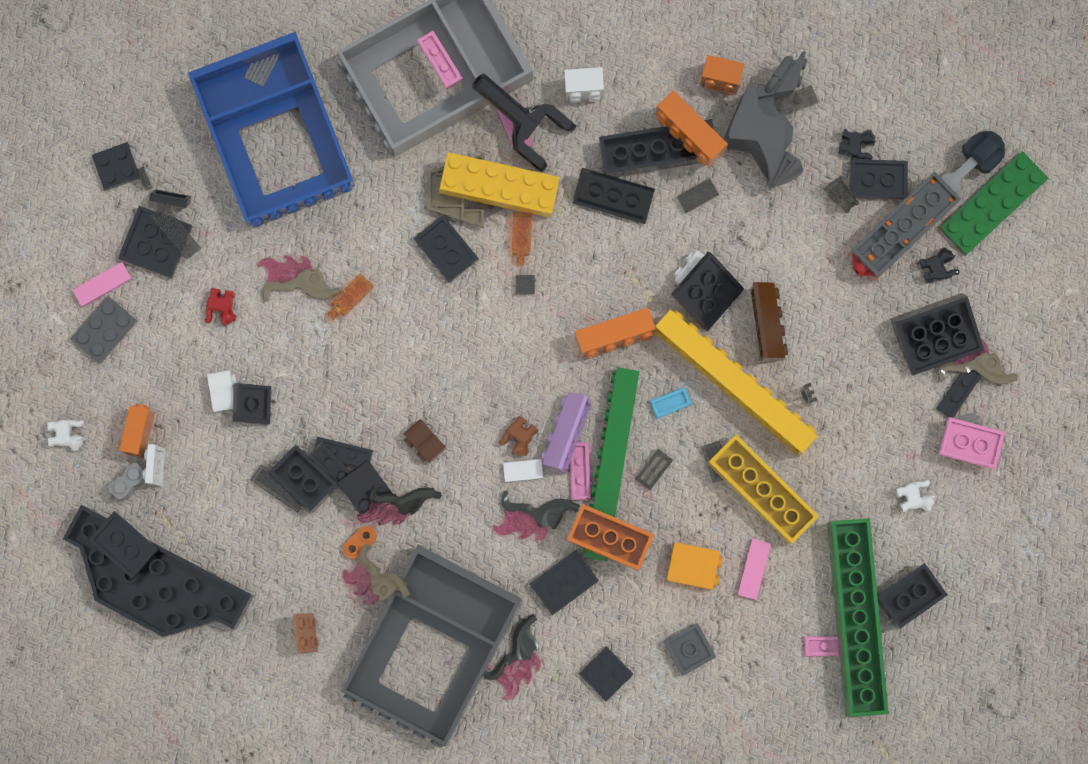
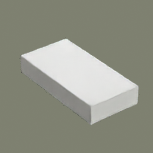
(523, 470)

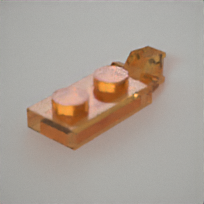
(521, 236)
(350, 297)

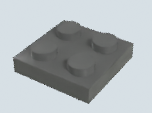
(689, 649)

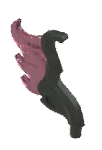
(393, 507)
(532, 520)
(519, 663)

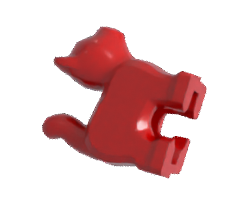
(220, 304)

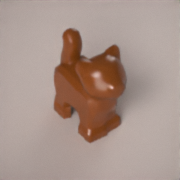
(521, 435)

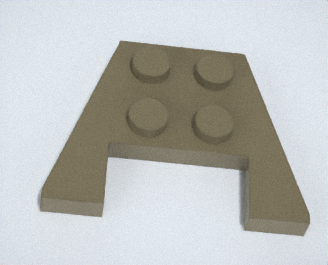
(449, 205)

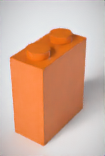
(137, 430)

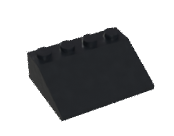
(937, 333)

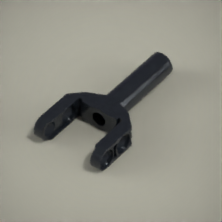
(524, 119)

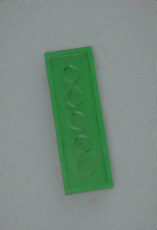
(993, 203)

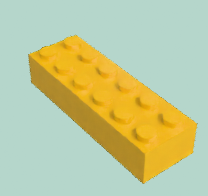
(499, 185)
(762, 489)

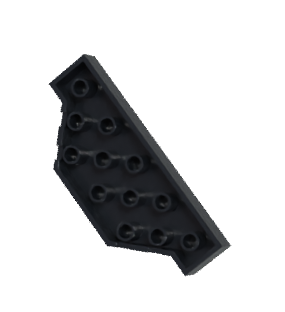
(167, 592)

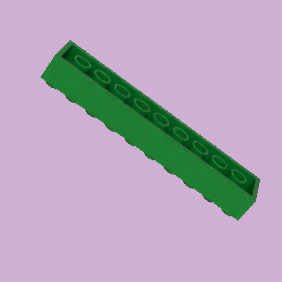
(857, 617)

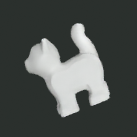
(63, 434)
(913, 498)

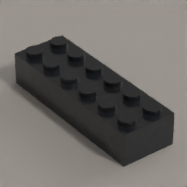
(644, 151)

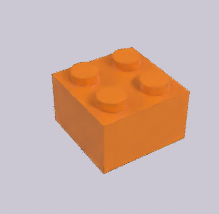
(721, 75)

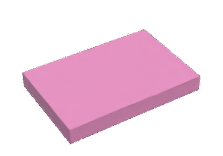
(972, 443)

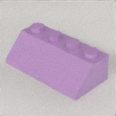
(567, 431)

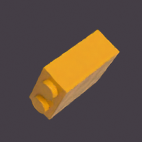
(694, 566)

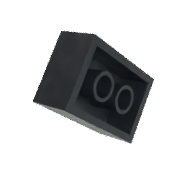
(303, 479)
(911, 596)

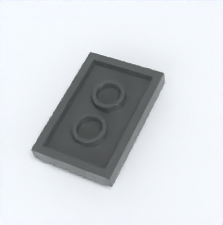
(104, 329)

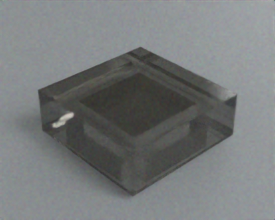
(144, 177)
(525, 284)

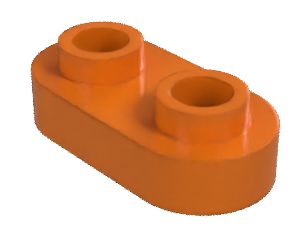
(358, 541)

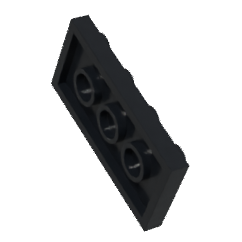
(613, 195)

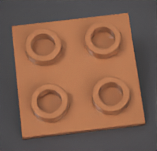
(305, 633)

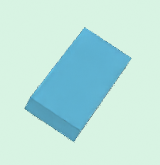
(670, 402)

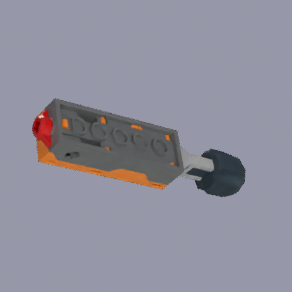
(923, 209)

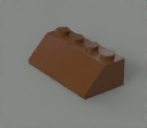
(767, 322)

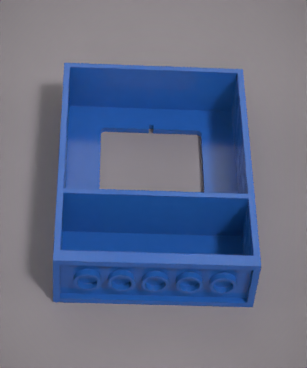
(236, 103)

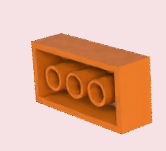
(690, 129)
(614, 333)
(610, 537)

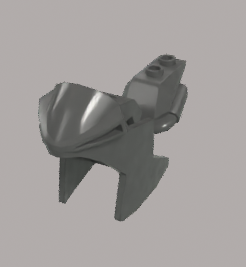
(763, 130)

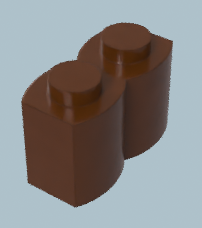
(424, 441)

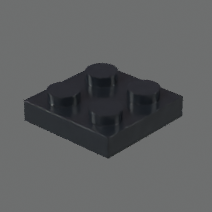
(116, 166)
(251, 403)
(606, 673)

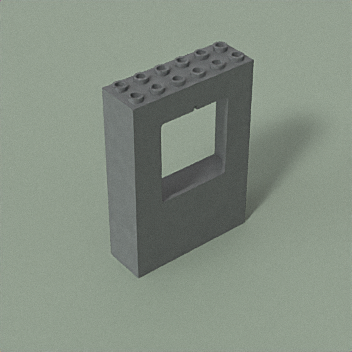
(453, 604)

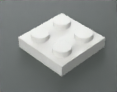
(154, 469)

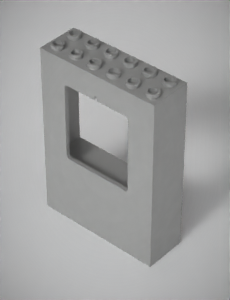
(473, 40)

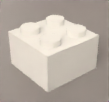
(584, 84)

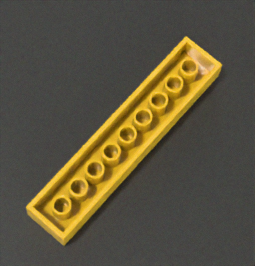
(735, 383)

